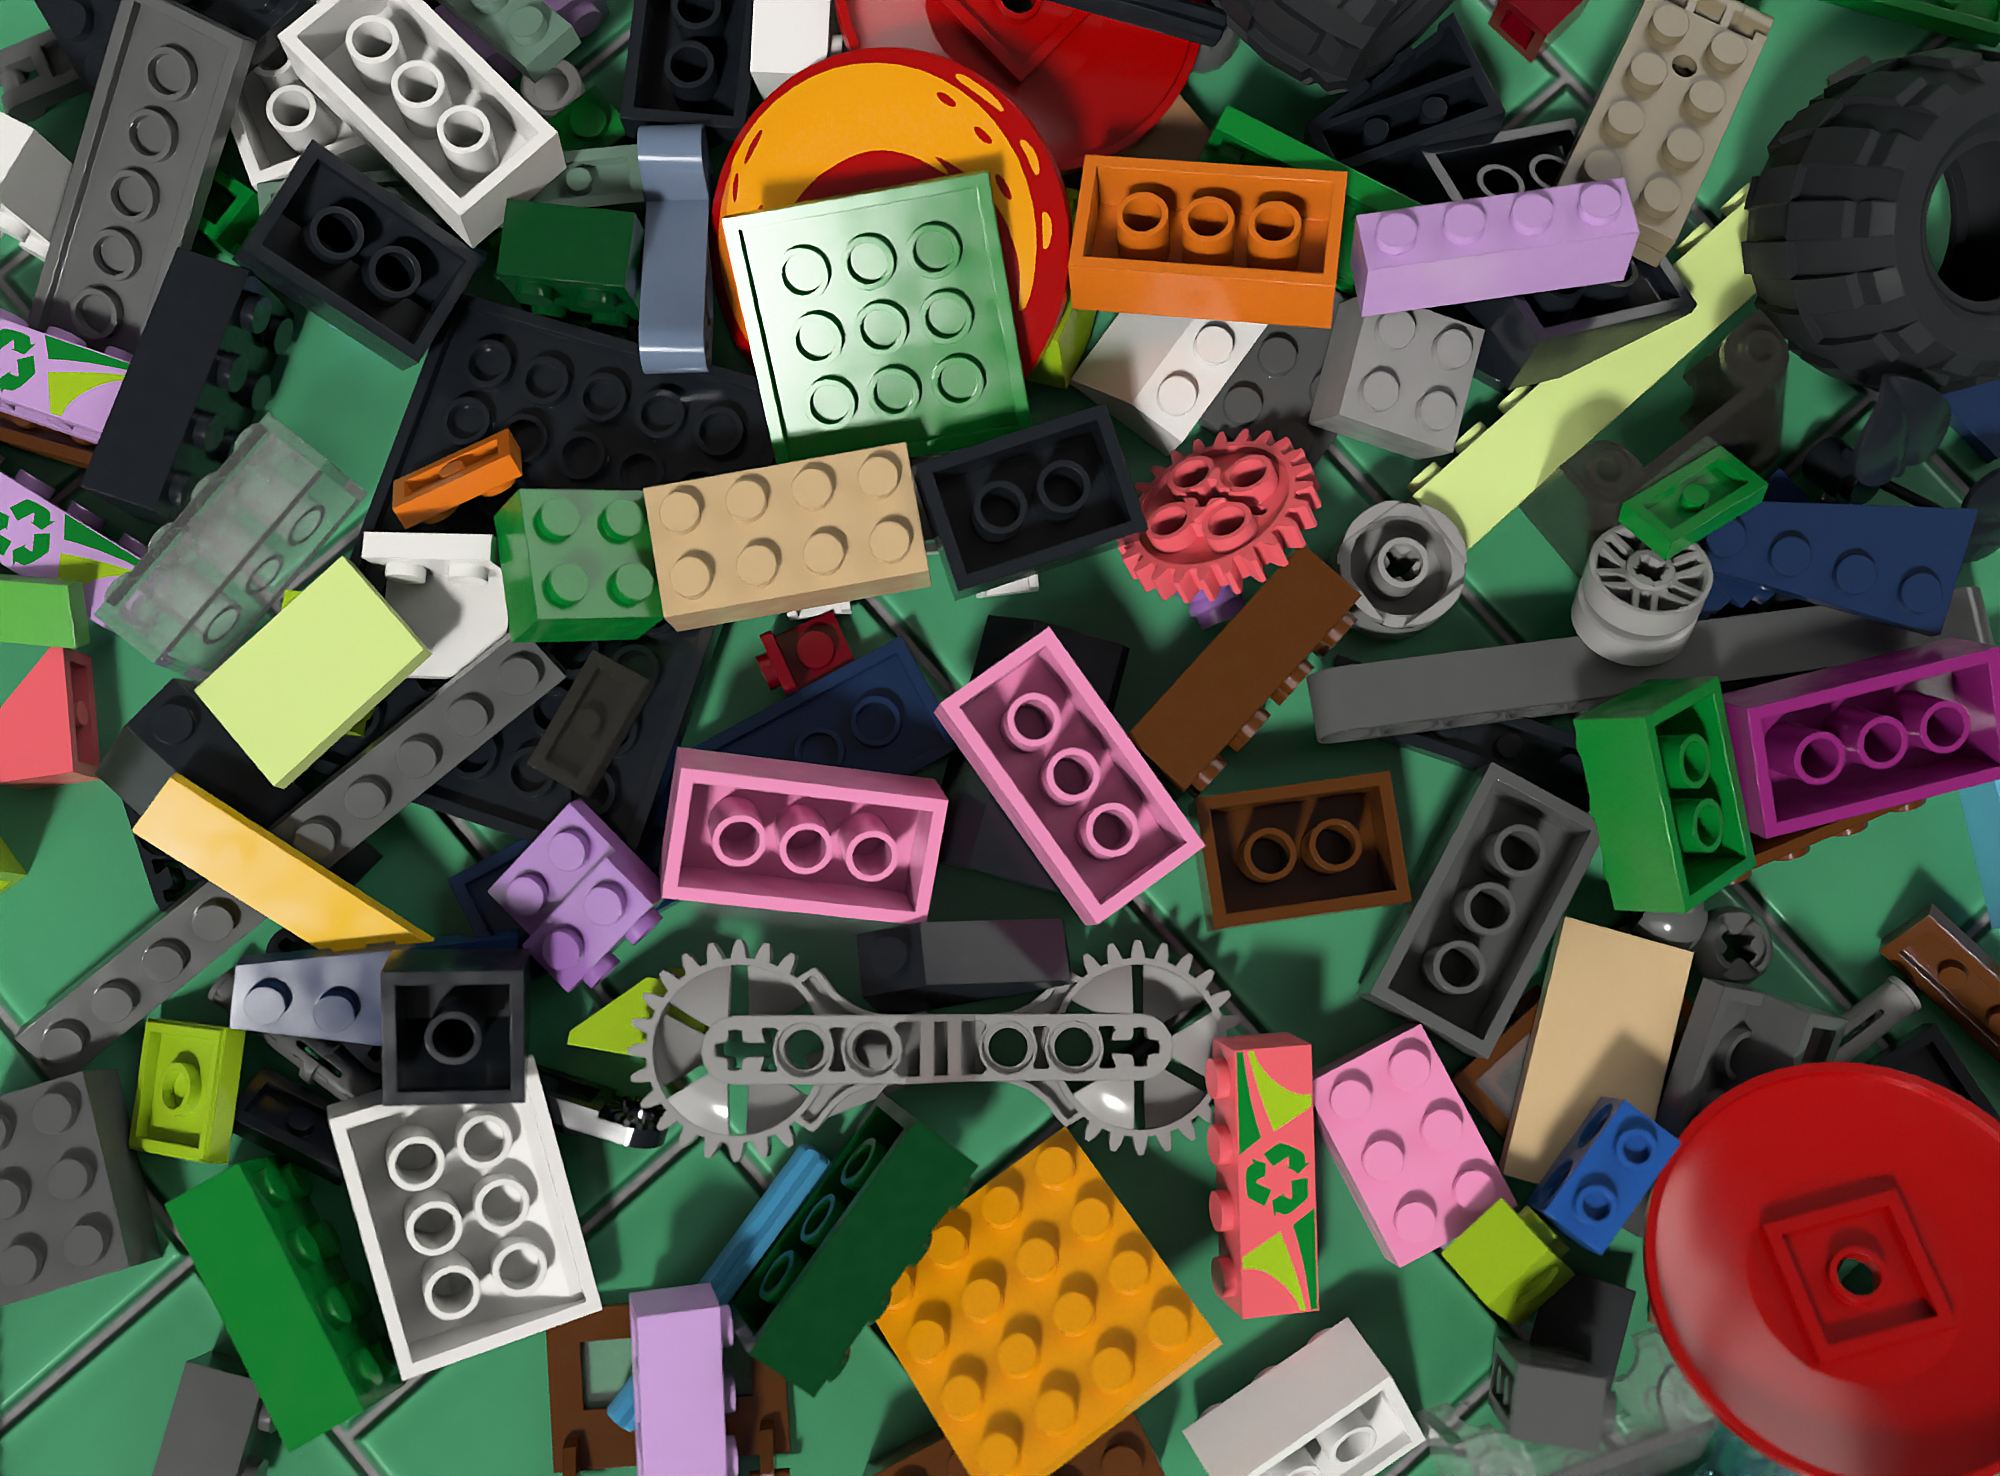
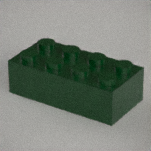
(849, 1245)

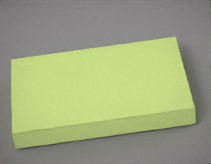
(312, 672)

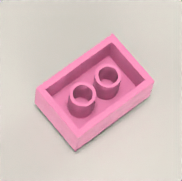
(1405, 1144)

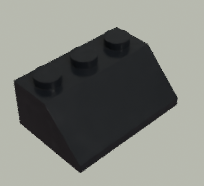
(689, 66)
(358, 257)

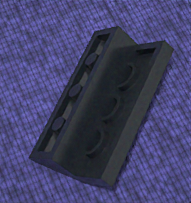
(975, 827)

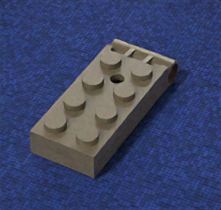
(1667, 109)

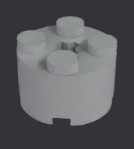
(1421, 543)

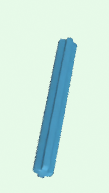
(746, 1246)

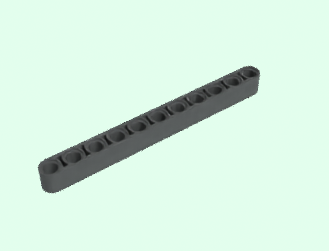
(1571, 677)

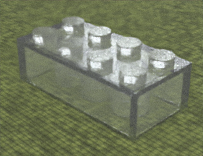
(230, 551)

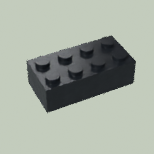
(188, 386)

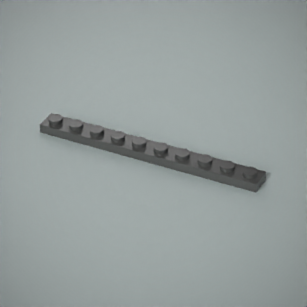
(319, 826)

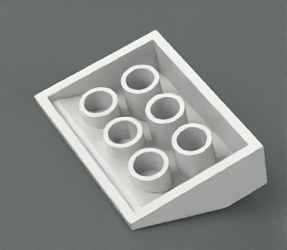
(463, 1222)

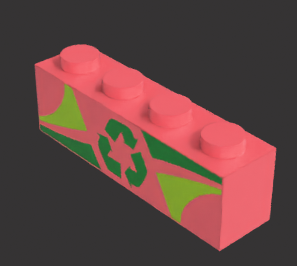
(1263, 1174)

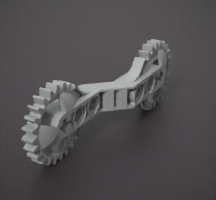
(923, 1048)

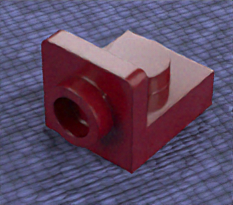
(803, 654)

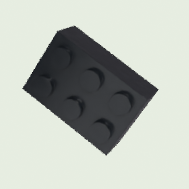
(1030, 501)

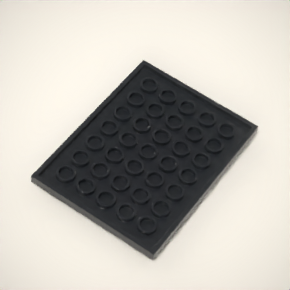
(581, 424)

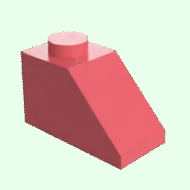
(51, 724)

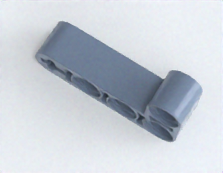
(676, 253)

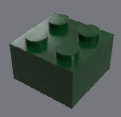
(573, 262)

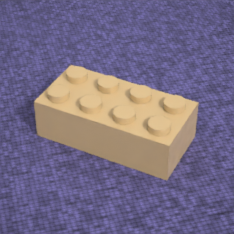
(787, 537)

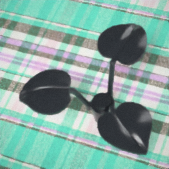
(1899, 433)

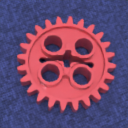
(1222, 515)

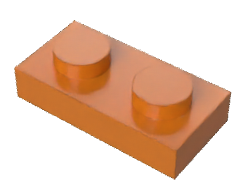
(443, 485)

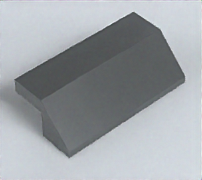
(1731, 1039)

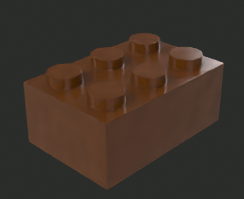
(1299, 851)

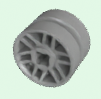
(1635, 602)

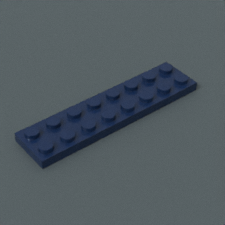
(858, 717)

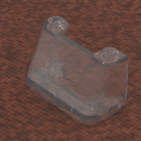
(1655, 1434)

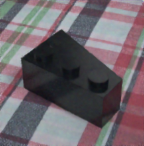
(1419, 101)

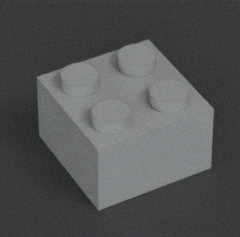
(1397, 379)

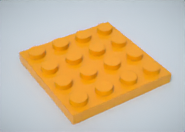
(1040, 1316)

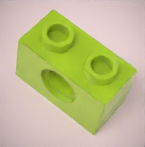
(1510, 1261)

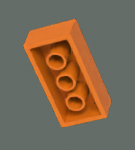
(1207, 240)

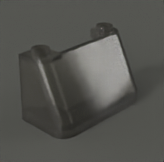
(1733, 405)

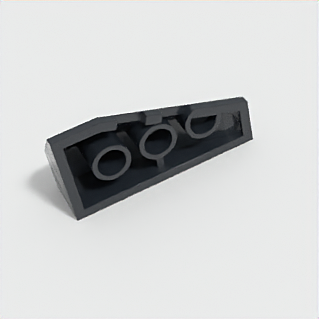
(185, 737)

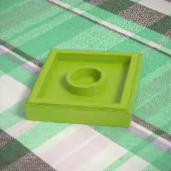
(187, 1090)

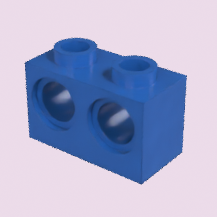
(1602, 1173)

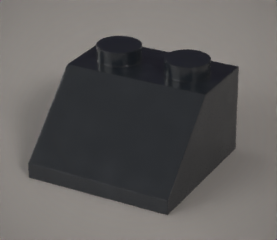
(455, 1026)

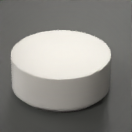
(553, 90)

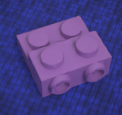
(579, 897)

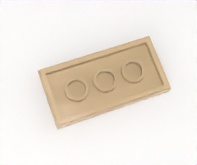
(1596, 1034)

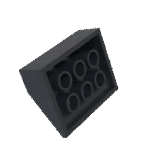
(1555, 330)

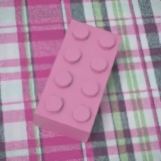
(1068, 778)
(801, 837)

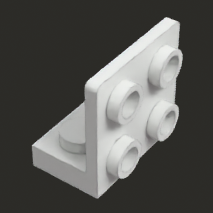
(445, 592)

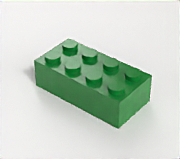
(286, 1296)

